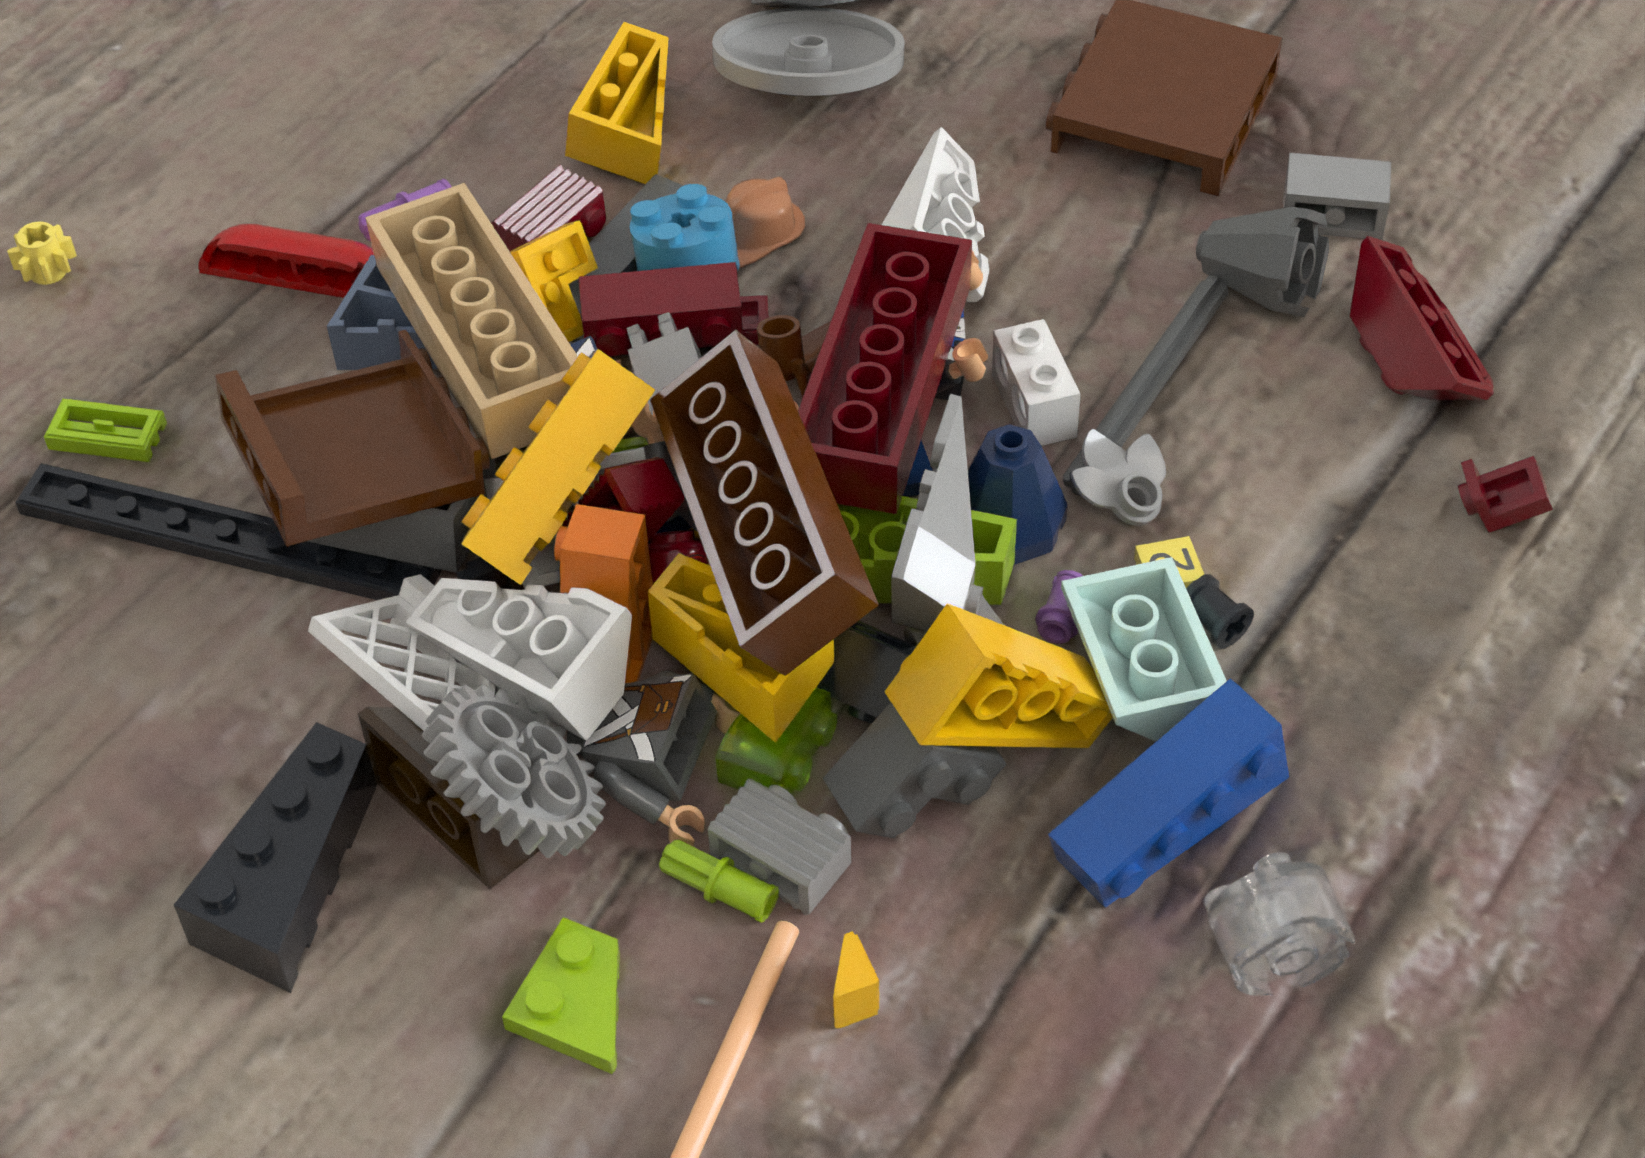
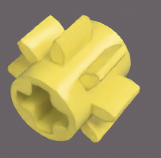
(42, 253)

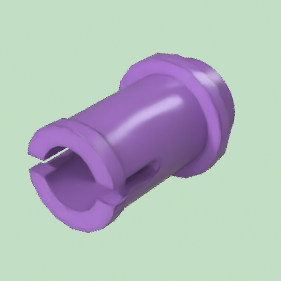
(1055, 618)

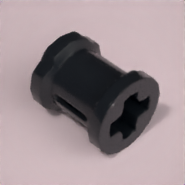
(1218, 612)

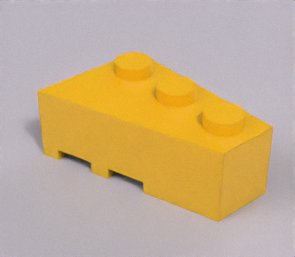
(696, 630)

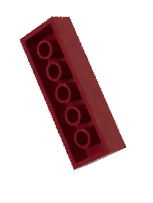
(884, 361)

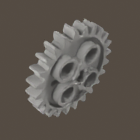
(513, 771)

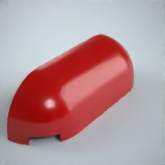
(285, 258)

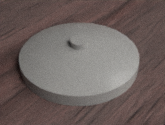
(808, 51)

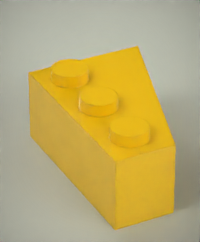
(622, 107)

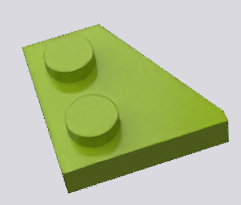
(571, 996)

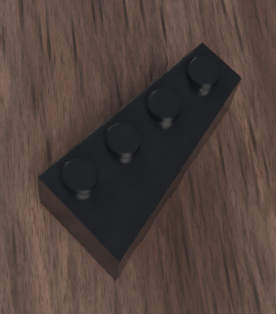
(281, 860)

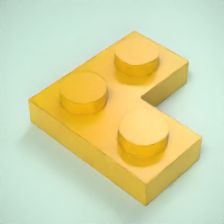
(551, 265)

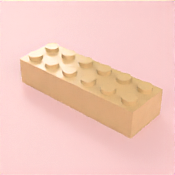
(473, 313)

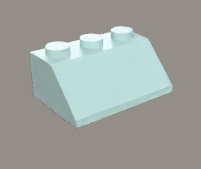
(1144, 644)

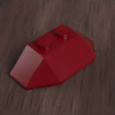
(1412, 329)

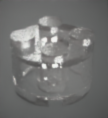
(1279, 925)

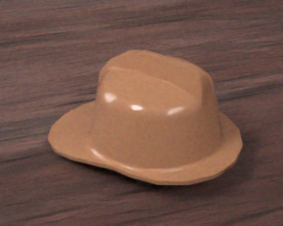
(763, 217)

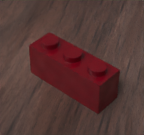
(695, 296)

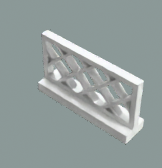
(393, 684)

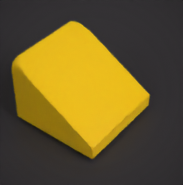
(855, 985)

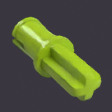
(719, 880)

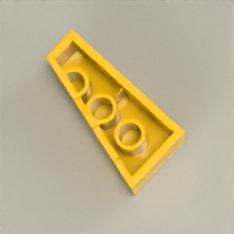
(556, 464)
(996, 688)

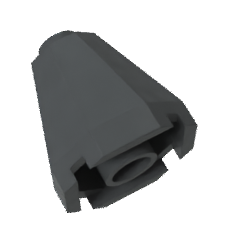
(1268, 256)

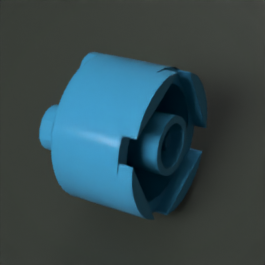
(683, 230)

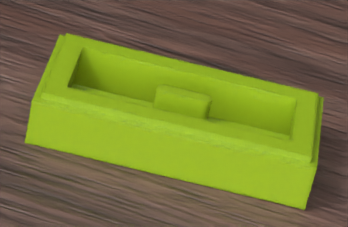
(102, 436)

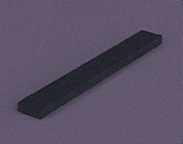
(206, 532)

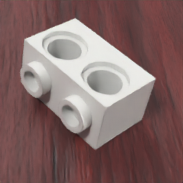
(1035, 382)

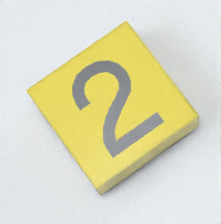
(1180, 550)

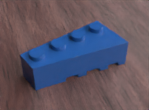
(1173, 794)

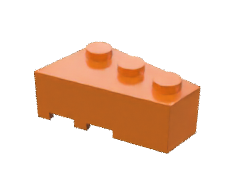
(611, 557)

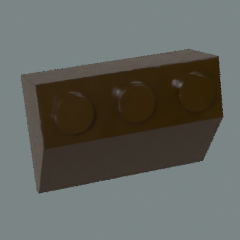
(406, 776)

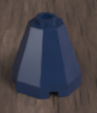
(1017, 482)

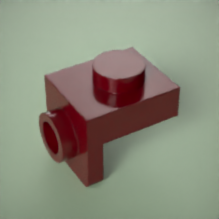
(1505, 493)

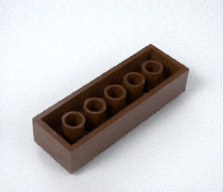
(762, 505)

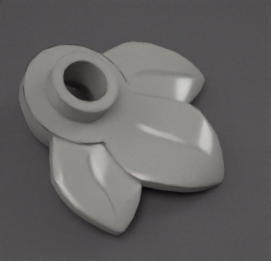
(1116, 474)

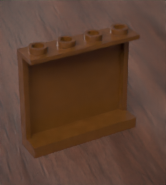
(1168, 87)
(354, 445)

